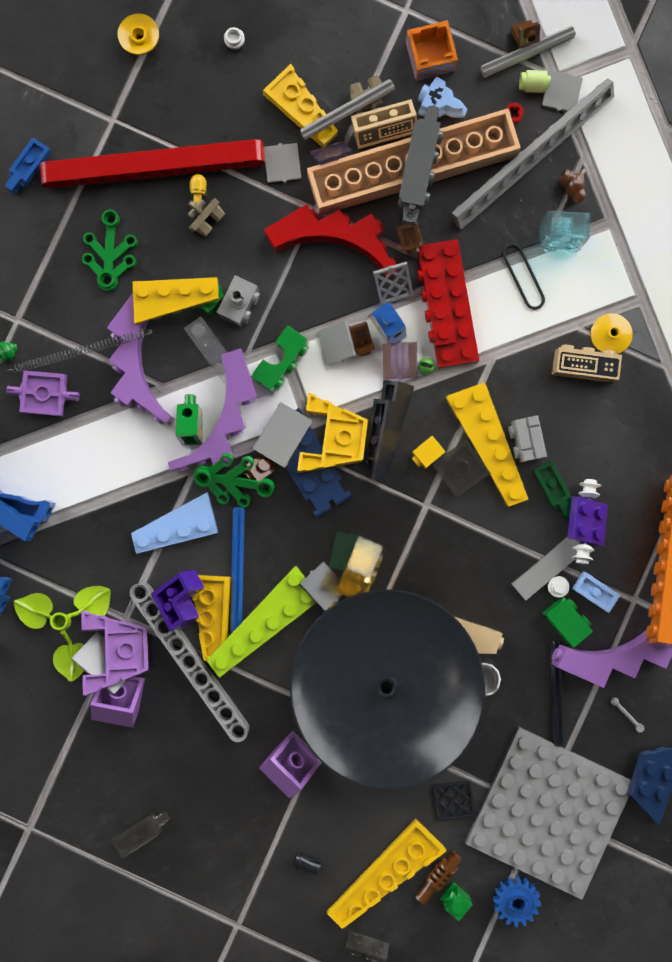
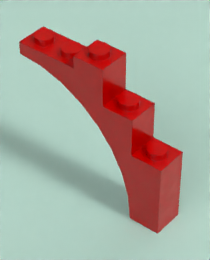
(335, 228)

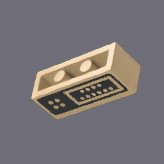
(384, 124)
(587, 364)

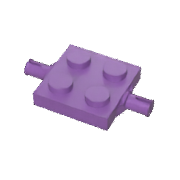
(43, 393)

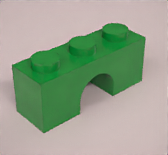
(271, 375)

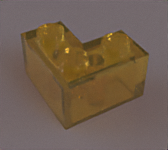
(360, 569)

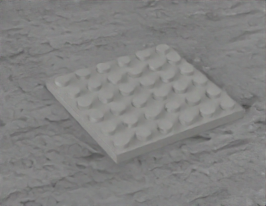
(549, 812)

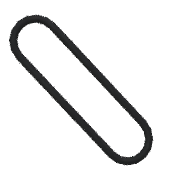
(515, 279)

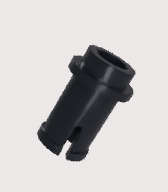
(306, 863)

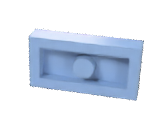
(596, 592)

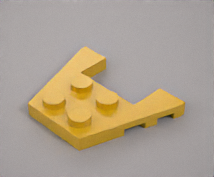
(342, 440)

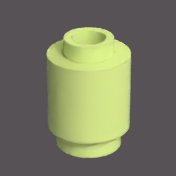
(534, 81)

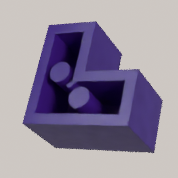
(175, 599)

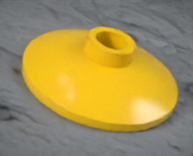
(135, 26)
(602, 337)

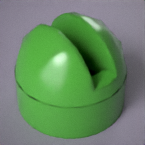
(426, 370)

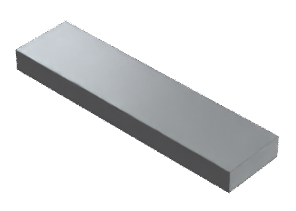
(545, 568)

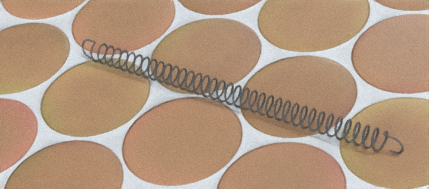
(88, 349)

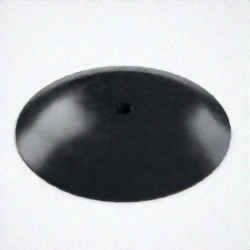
(398, 735)

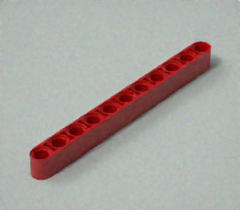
(152, 163)

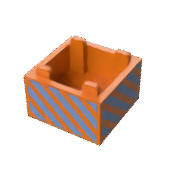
(431, 50)

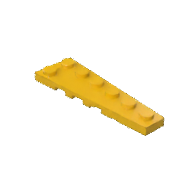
(481, 424)
(399, 862)

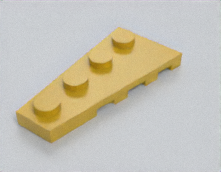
(213, 612)

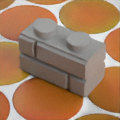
(527, 439)

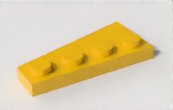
(296, 102)
(165, 297)

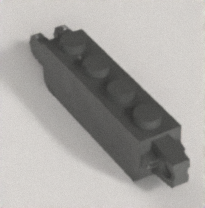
(418, 165)

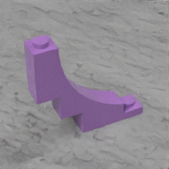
(597, 665)

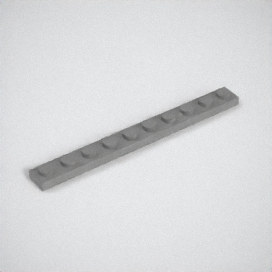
(533, 153)

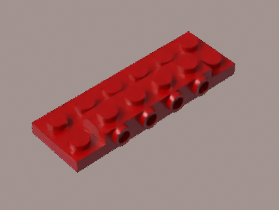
(447, 304)

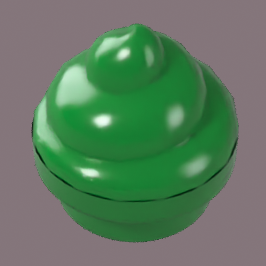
(7, 351)

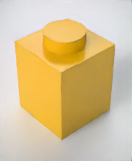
(427, 453)

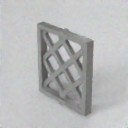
(390, 269)

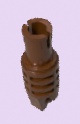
(438, 877)

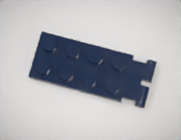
(320, 484)

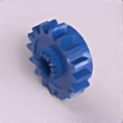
(512, 890)

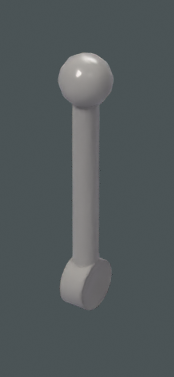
(638, 726)

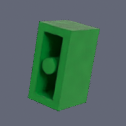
(568, 622)

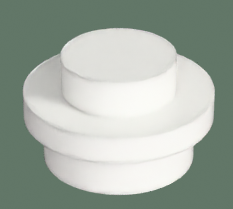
(234, 38)
(558, 586)

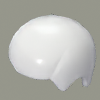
(492, 679)

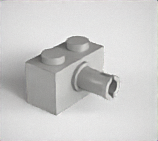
(238, 301)

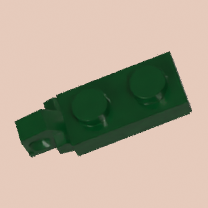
(553, 487)

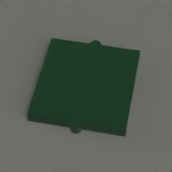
(343, 549)

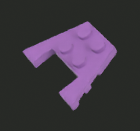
(124, 651)

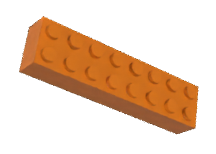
(660, 611)

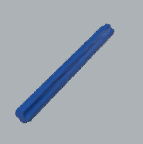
(237, 568)

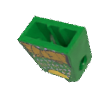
(189, 422)

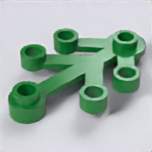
(109, 254)
(231, 480)

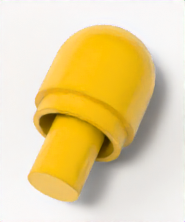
(197, 187)

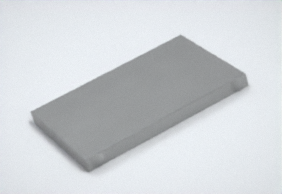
(282, 434)
(92, 659)

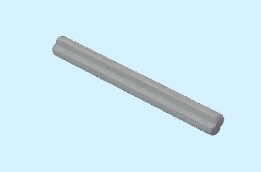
(527, 51)
(347, 109)

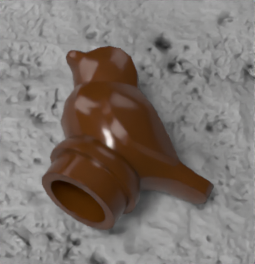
(573, 184)

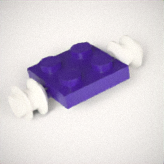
(587, 521)

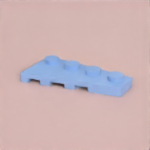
(182, 524)

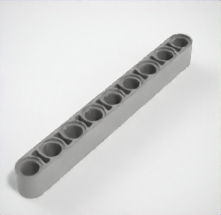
(192, 671)

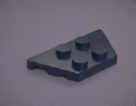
(652, 782)

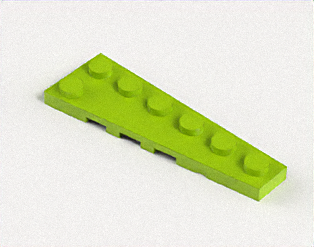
(273, 614)

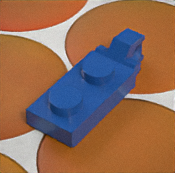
(27, 165)

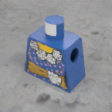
(388, 323)

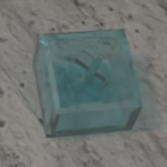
(564, 231)

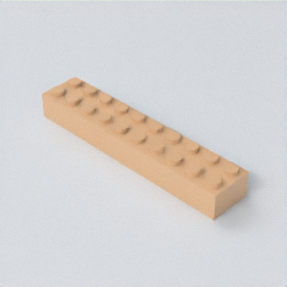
(381, 169)

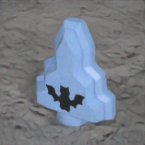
(441, 97)

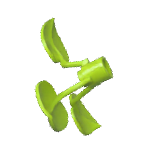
(35, 610)

